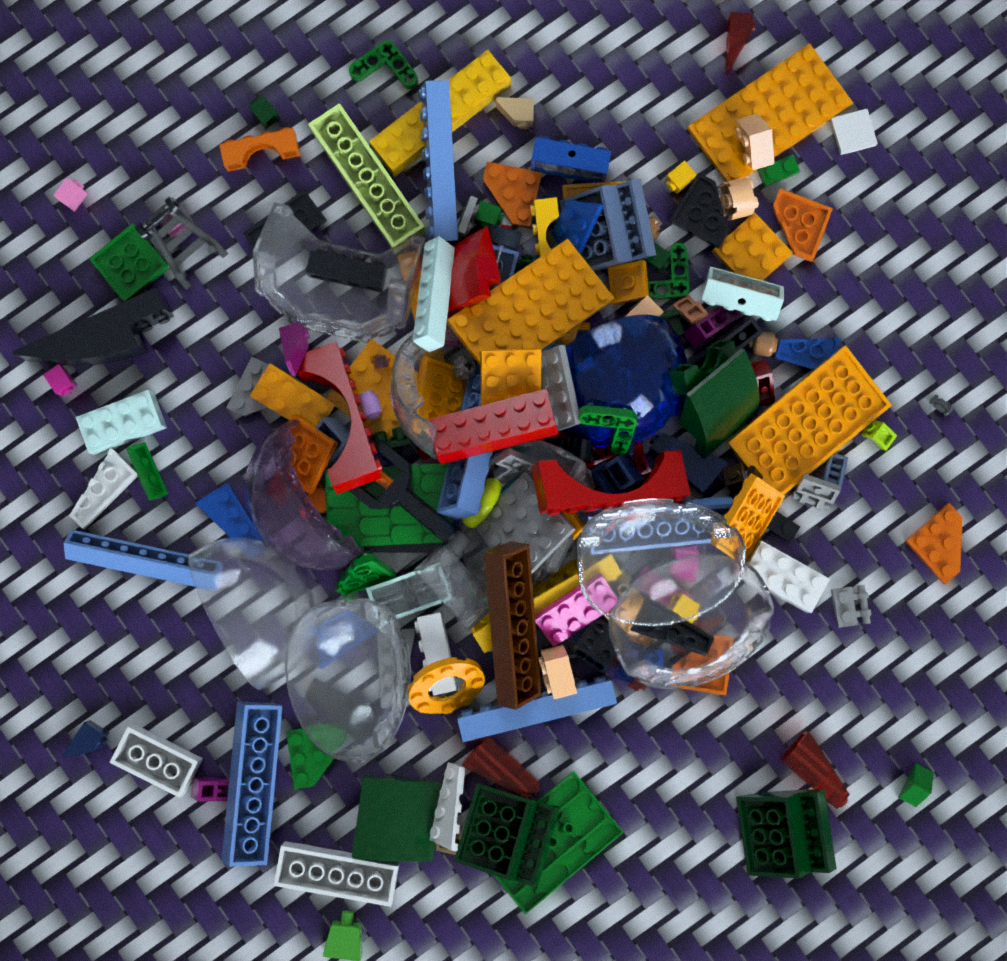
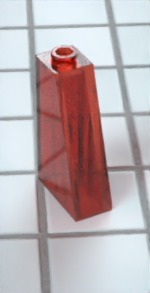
(500, 766)
(812, 766)

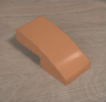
(690, 310)

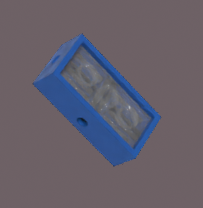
(570, 160)

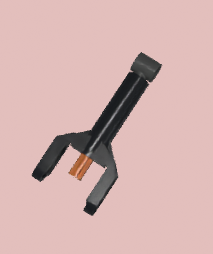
(400, 493)

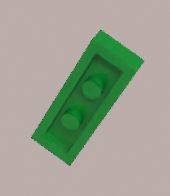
(147, 471)

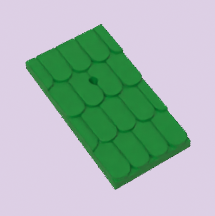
(389, 524)
(578, 836)

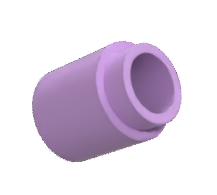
(370, 404)

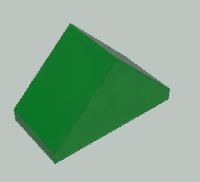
(917, 786)

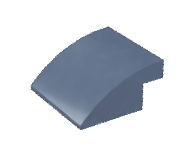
(622, 228)

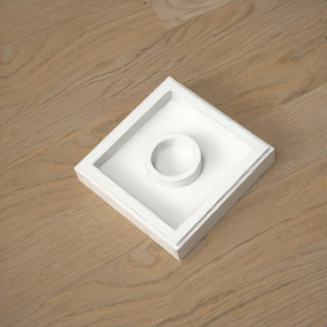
(853, 131)

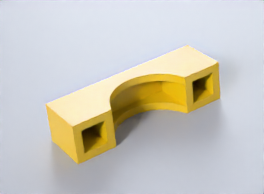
(545, 213)

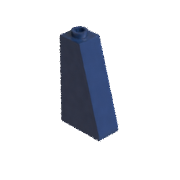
(699, 470)

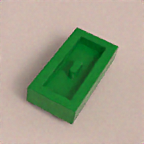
(779, 170)

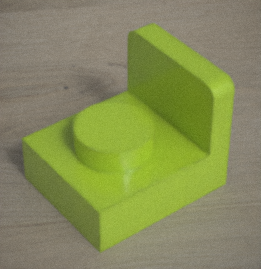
(879, 434)

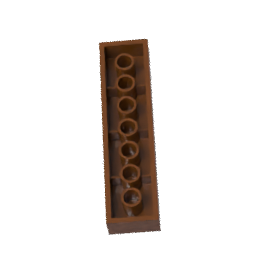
(512, 624)

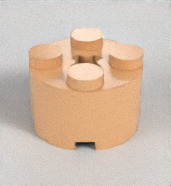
(738, 198)

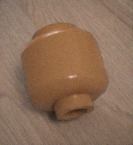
(764, 344)

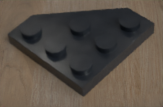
(702, 212)

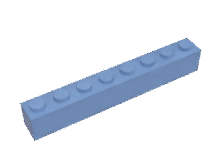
(128, 557)

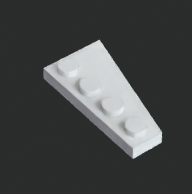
(108, 483)

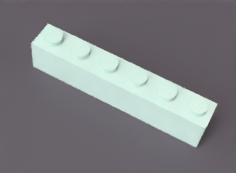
(433, 294)

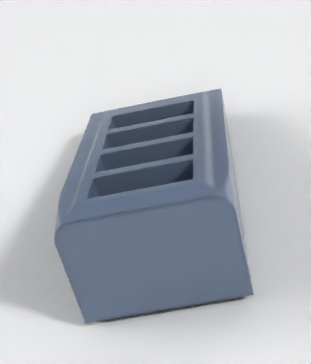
(827, 472)

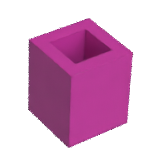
(60, 380)

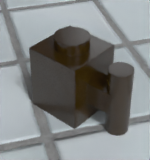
(736, 474)

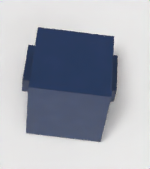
(617, 475)

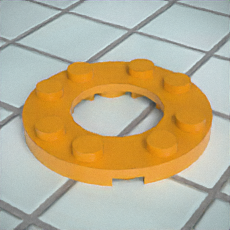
(467, 670)

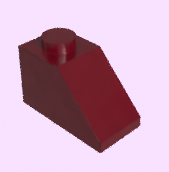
(765, 382)

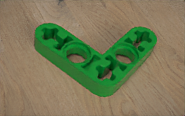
(383, 58)
(676, 280)
(588, 416)

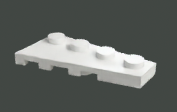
(445, 821)

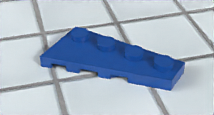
(228, 513)

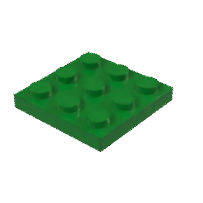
(129, 263)

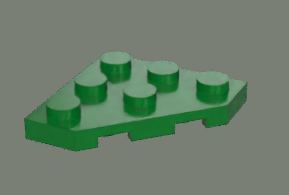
(363, 574)
(306, 759)

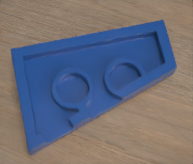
(806, 352)

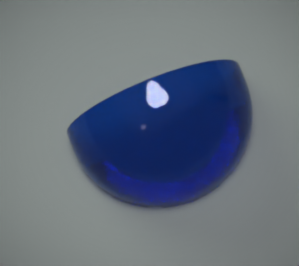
(626, 368)

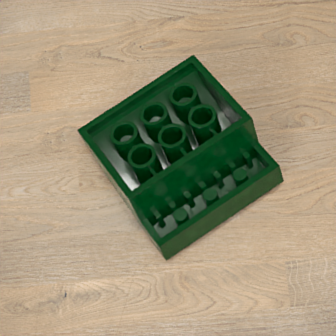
(721, 403)
(396, 818)
(786, 833)
(506, 835)

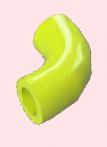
(489, 498)

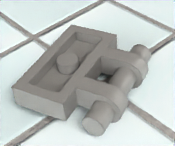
(816, 492)
(844, 606)

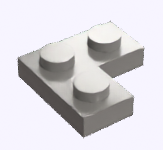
(512, 465)

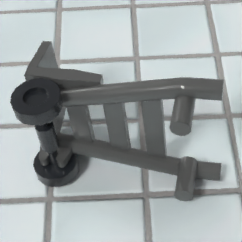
(179, 215)

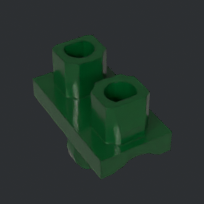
(398, 439)

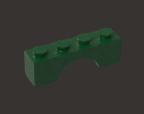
(688, 376)

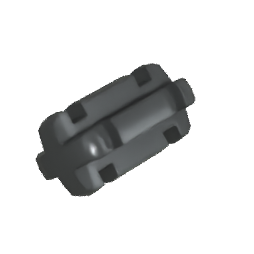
(941, 405)

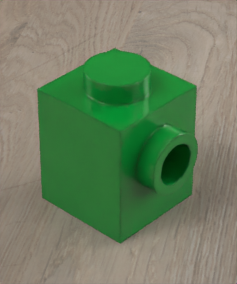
(488, 215)

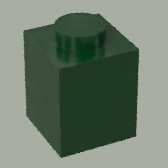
(264, 112)
(659, 261)

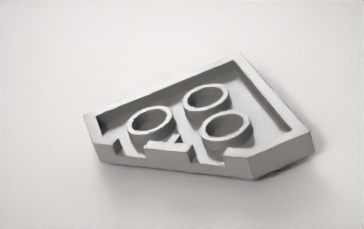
(241, 400)

